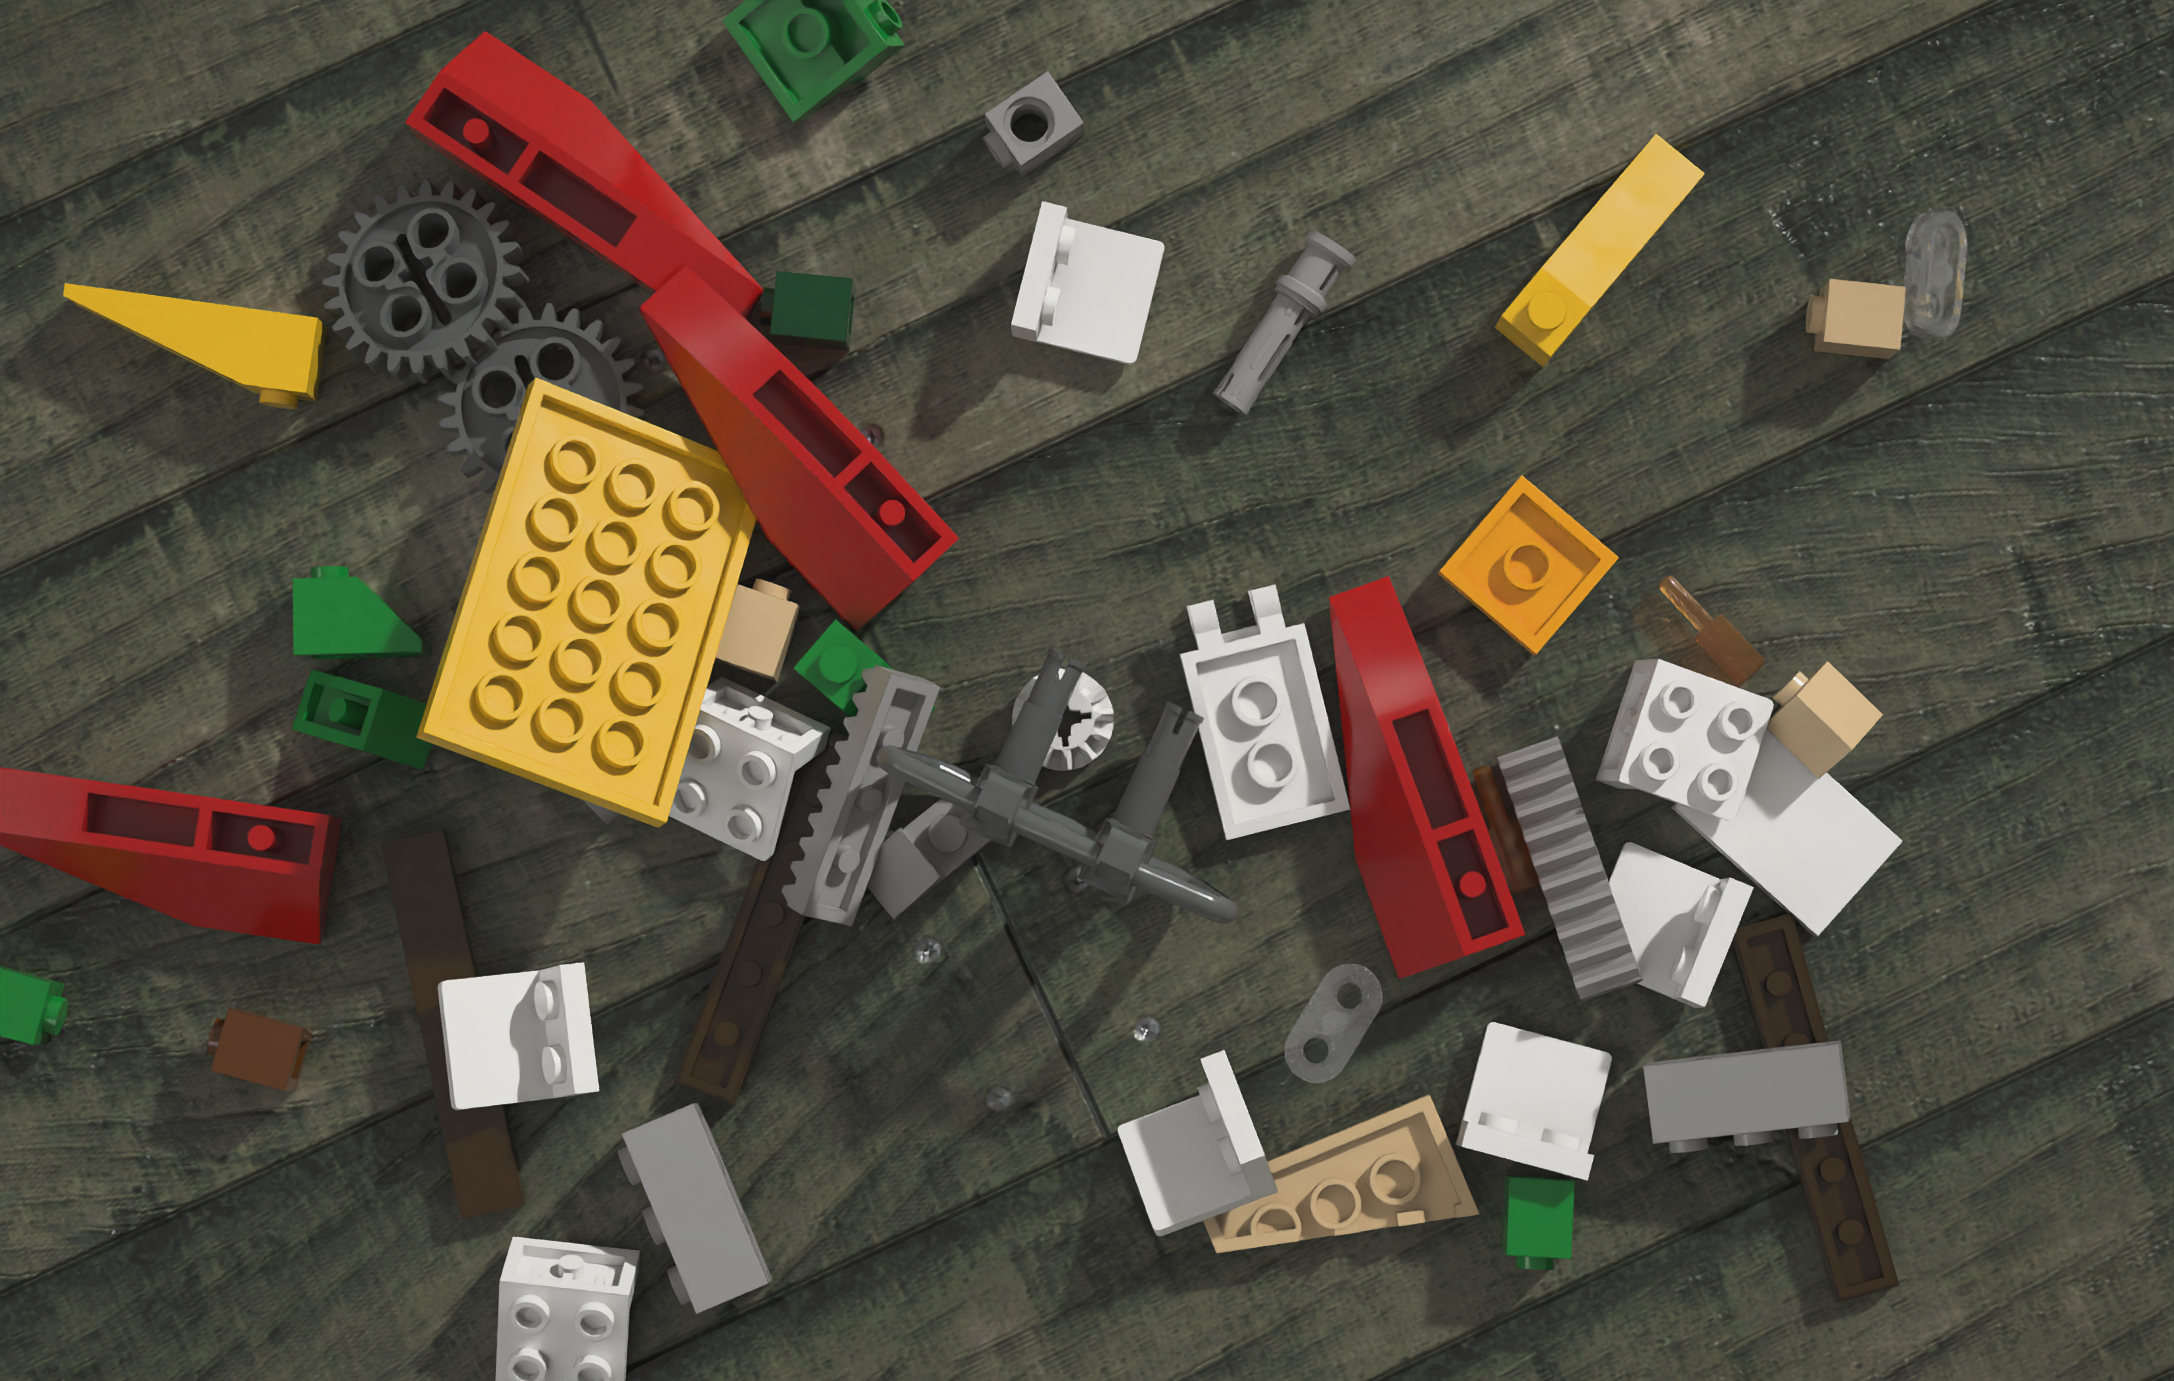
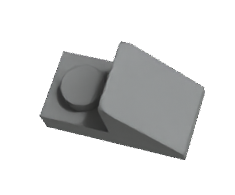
(922, 856)

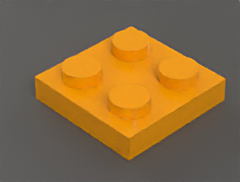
(1528, 565)

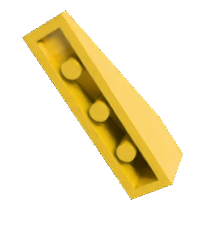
(1598, 250)
(250, 347)

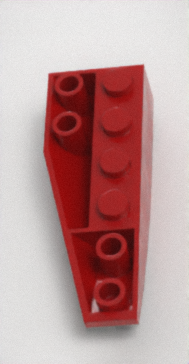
(570, 169)
(795, 457)
(1409, 794)
(179, 852)

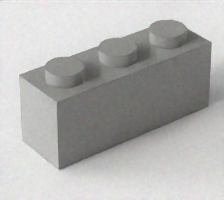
(1747, 1095)
(694, 1209)

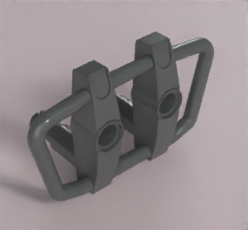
(1114, 857)

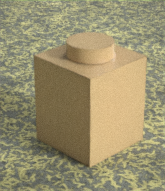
(1857, 318)
(759, 629)
(1821, 718)

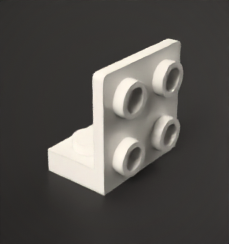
(1086, 287)
(1685, 738)
(743, 766)
(1676, 921)
(518, 1037)
(1535, 1100)
(1198, 1154)
(564, 1311)

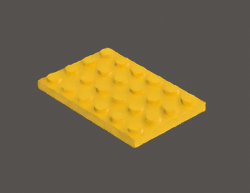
(592, 606)

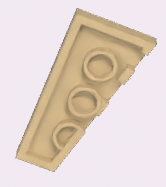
(1354, 1181)

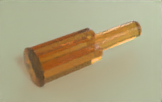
(1716, 636)
(1506, 837)

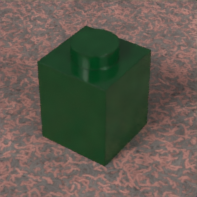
(809, 310)

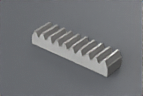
(860, 797)
(1569, 869)

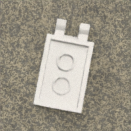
(1262, 720)
(1799, 837)

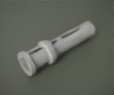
(1297, 298)

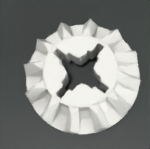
(1088, 737)

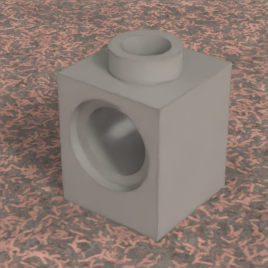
(1041, 99)

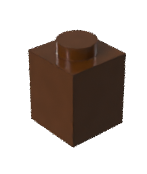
(259, 1048)

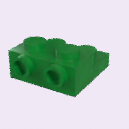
(814, 46)

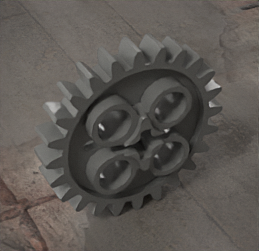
(476, 249)
(488, 430)

